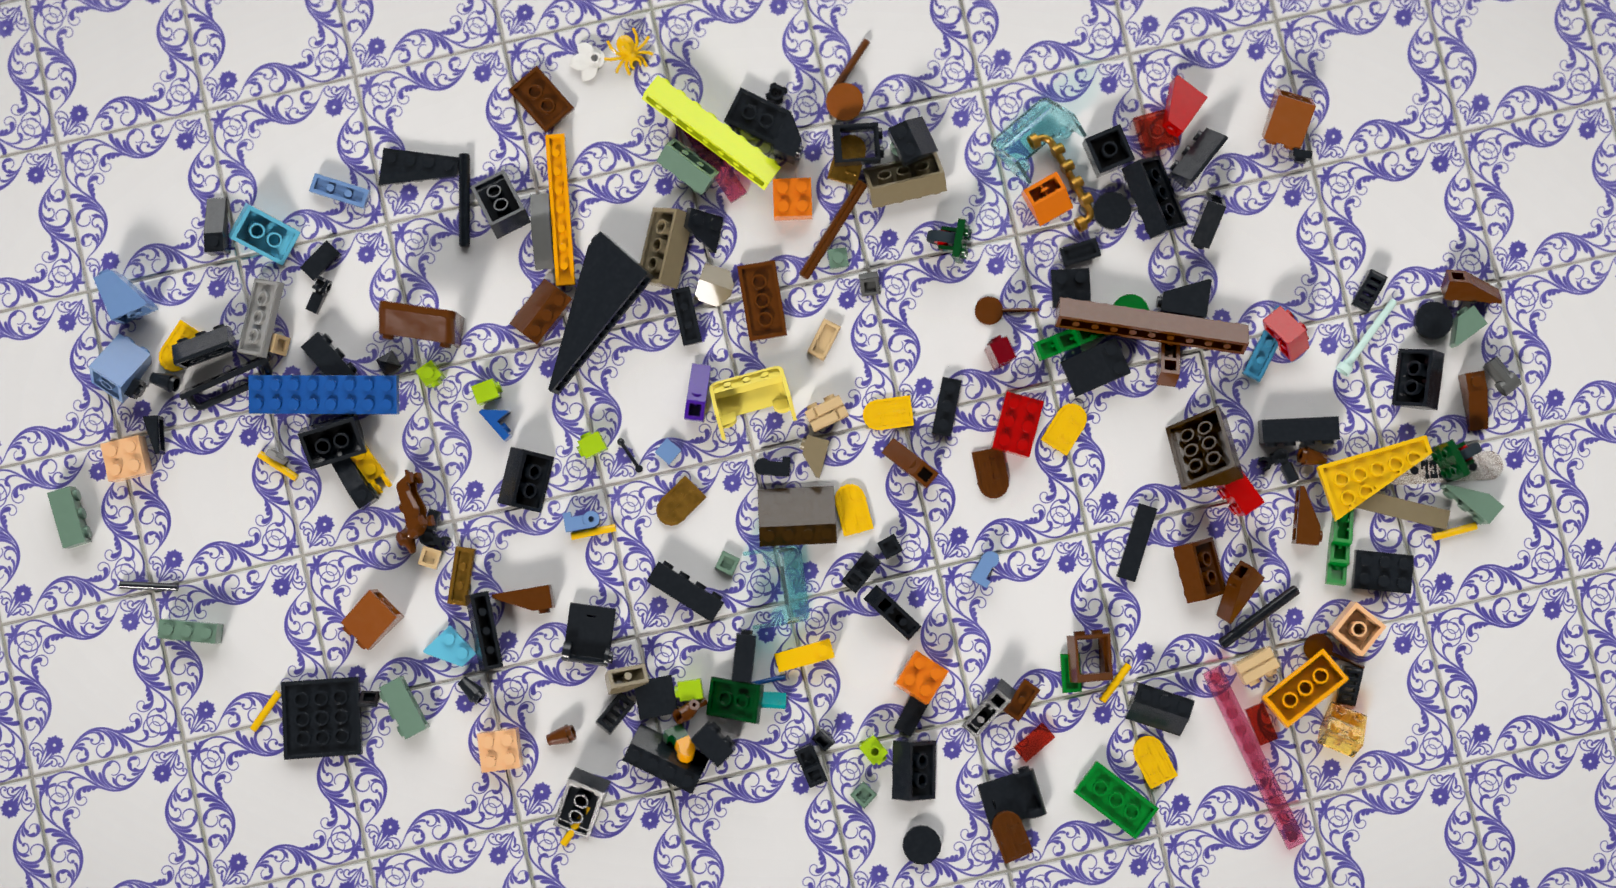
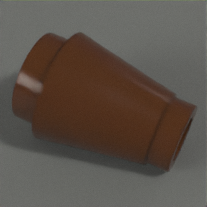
(1309, 456)
(563, 735)

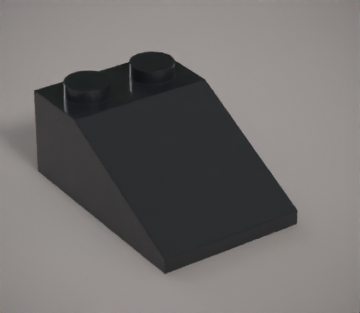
(500, 204)
(1095, 367)
(581, 791)

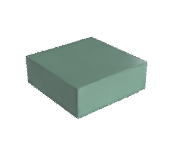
(727, 563)
(863, 794)

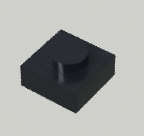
(1300, 156)
(136, 388)
(890, 546)

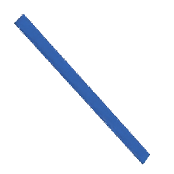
(767, 680)

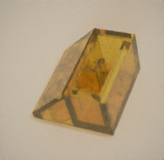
(1342, 729)

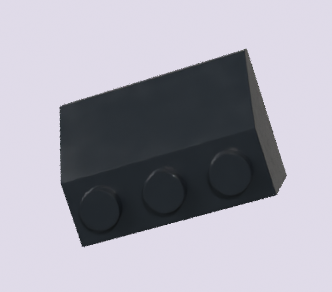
(1196, 157)
(204, 346)
(1418, 379)
(332, 440)
(525, 479)
(1159, 709)
(913, 770)

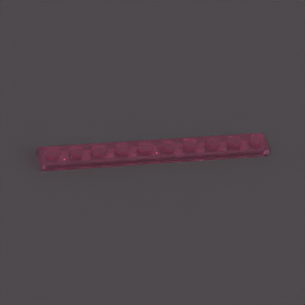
(1254, 757)

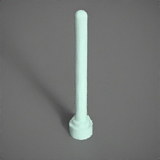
(1346, 366)

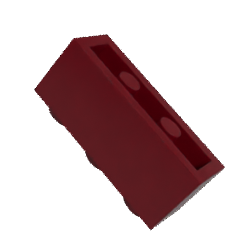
(999, 352)

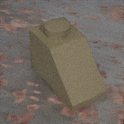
(814, 453)
(626, 678)

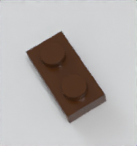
(1021, 700)

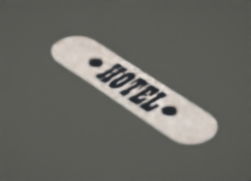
(1487, 466)

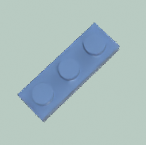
(339, 191)

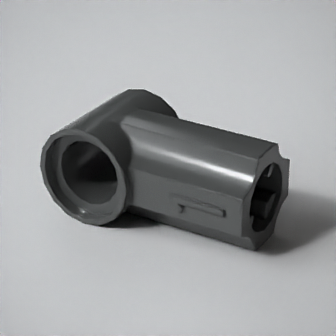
(1505, 380)

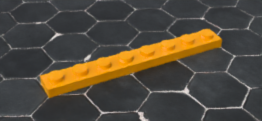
(560, 210)

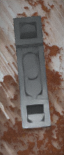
(541, 231)

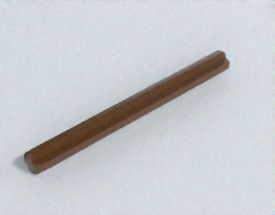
(833, 229)

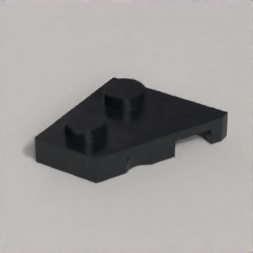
(705, 227)

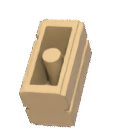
(826, 413)
(1256, 666)

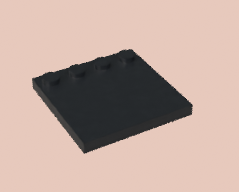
(321, 718)

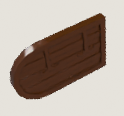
(991, 472)
(1010, 836)

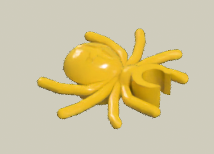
(628, 51)

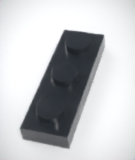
(686, 316)
(946, 406)

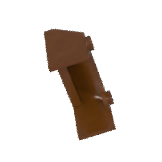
(420, 323)

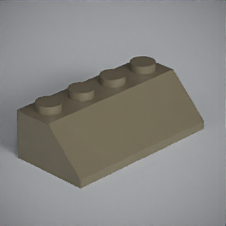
(894, 183)
(665, 246)

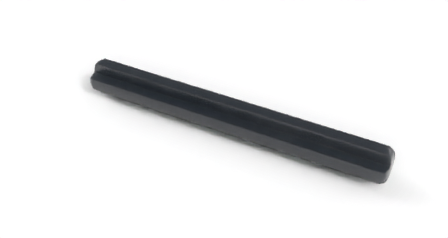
(464, 200)
(1259, 616)

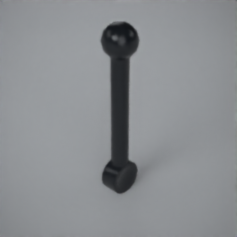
(638, 468)

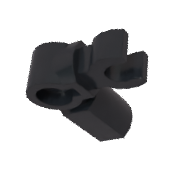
(317, 298)
(1281, 457)
(430, 538)

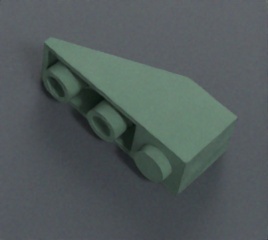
(1479, 504)

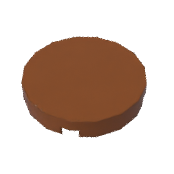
(844, 101)

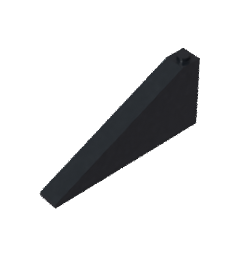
(603, 294)

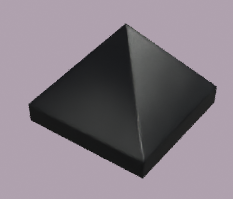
(388, 363)
(369, 699)
(823, 739)

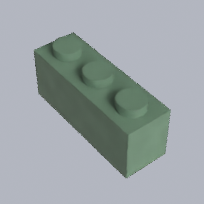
(687, 166)
(69, 517)
(190, 631)
(403, 707)

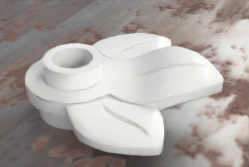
(584, 61)

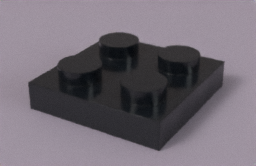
(1070, 284)

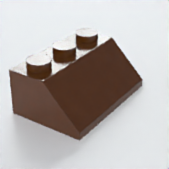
(542, 312)
(1199, 570)

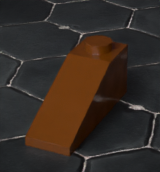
(1168, 364)
(1475, 399)
(1305, 522)
(533, 598)

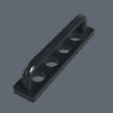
(189, 392)

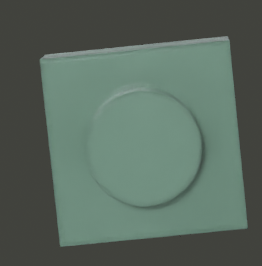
(838, 258)

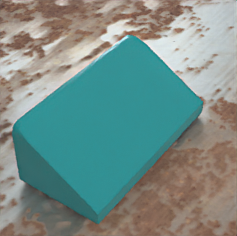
(774, 700)

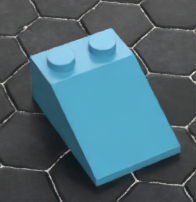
(264, 234)

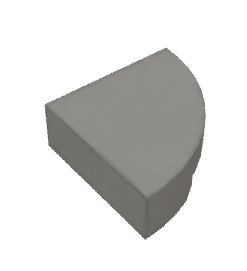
(275, 455)

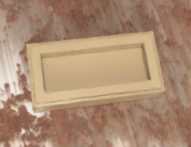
(824, 339)

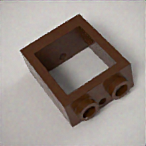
(1105, 657)

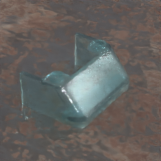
(1041, 118)
(794, 585)

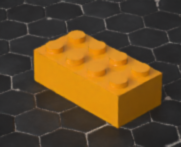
(1304, 688)

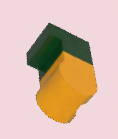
(681, 742)

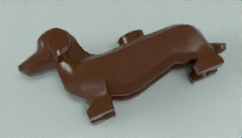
(413, 510)

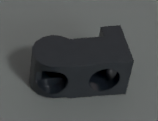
(773, 468)

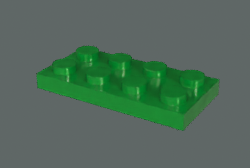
(1116, 800)

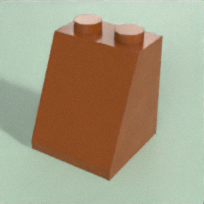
(1288, 119)
(371, 619)

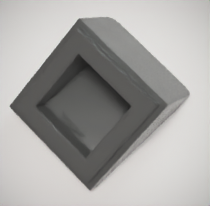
(869, 284)

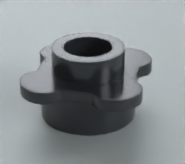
(776, 88)

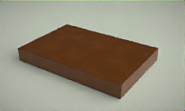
(541, 99)

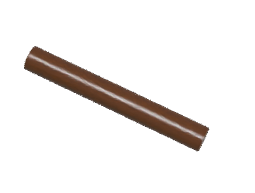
(852, 62)

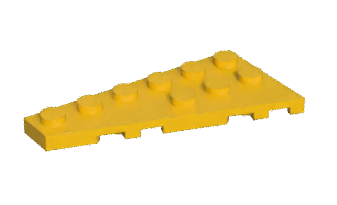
(1359, 477)

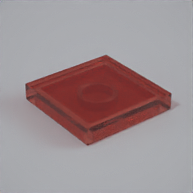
(1151, 134)

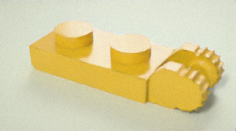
(371, 469)

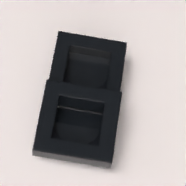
(861, 571)
(810, 765)

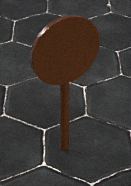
(990, 310)
(1319, 641)

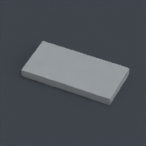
(260, 317)

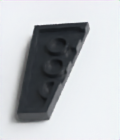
(411, 166)

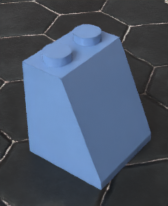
(122, 298)
(118, 366)

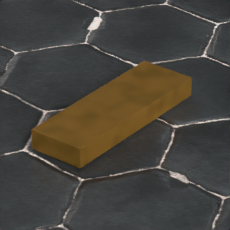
(461, 575)

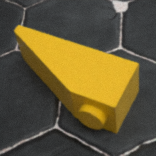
(804, 655)

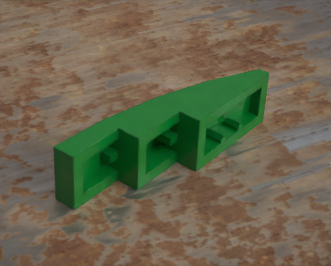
(1063, 342)
(1339, 549)

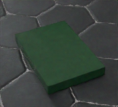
(735, 700)

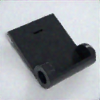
(588, 637)
(1014, 793)

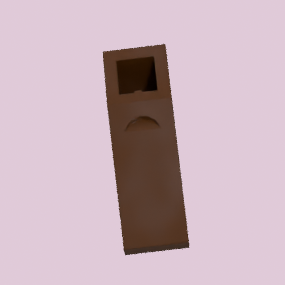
(1467, 287)
(910, 463)
(1238, 590)

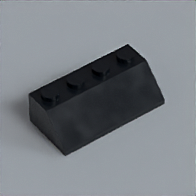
(1154, 196)
(653, 756)

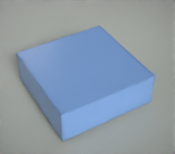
(668, 451)

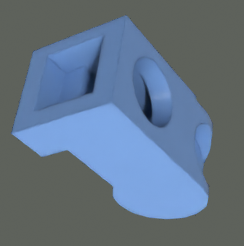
(588, 520)
(983, 568)

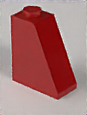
(1181, 105)

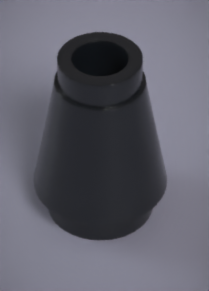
(166, 381)
(472, 690)

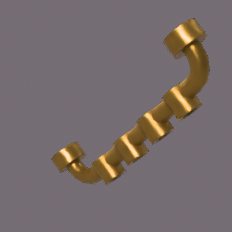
(1066, 167)

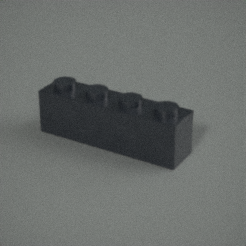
(326, 357)
(1298, 430)
(685, 591)
(484, 631)

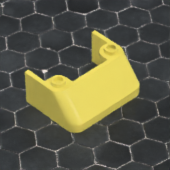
(750, 393)

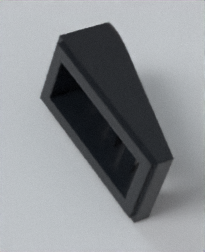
(1382, 280)
(155, 430)
(1357, 682)
(603, 725)

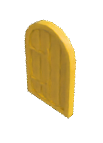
(181, 331)
(889, 413)
(1065, 428)
(852, 510)
(1153, 761)

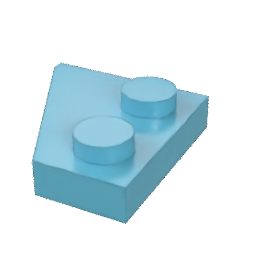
(451, 648)

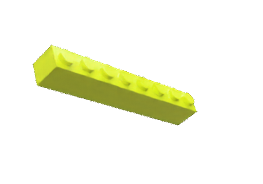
(711, 132)

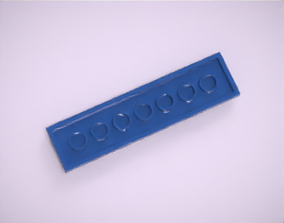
(323, 394)

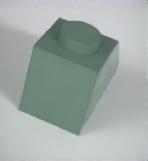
(1465, 325)

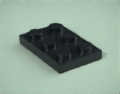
(756, 116)
(1382, 571)

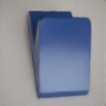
(494, 418)

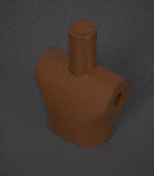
(688, 710)

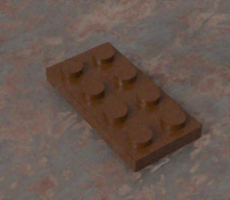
(762, 300)

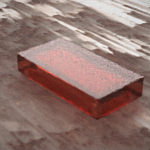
(1261, 723)
(1034, 742)

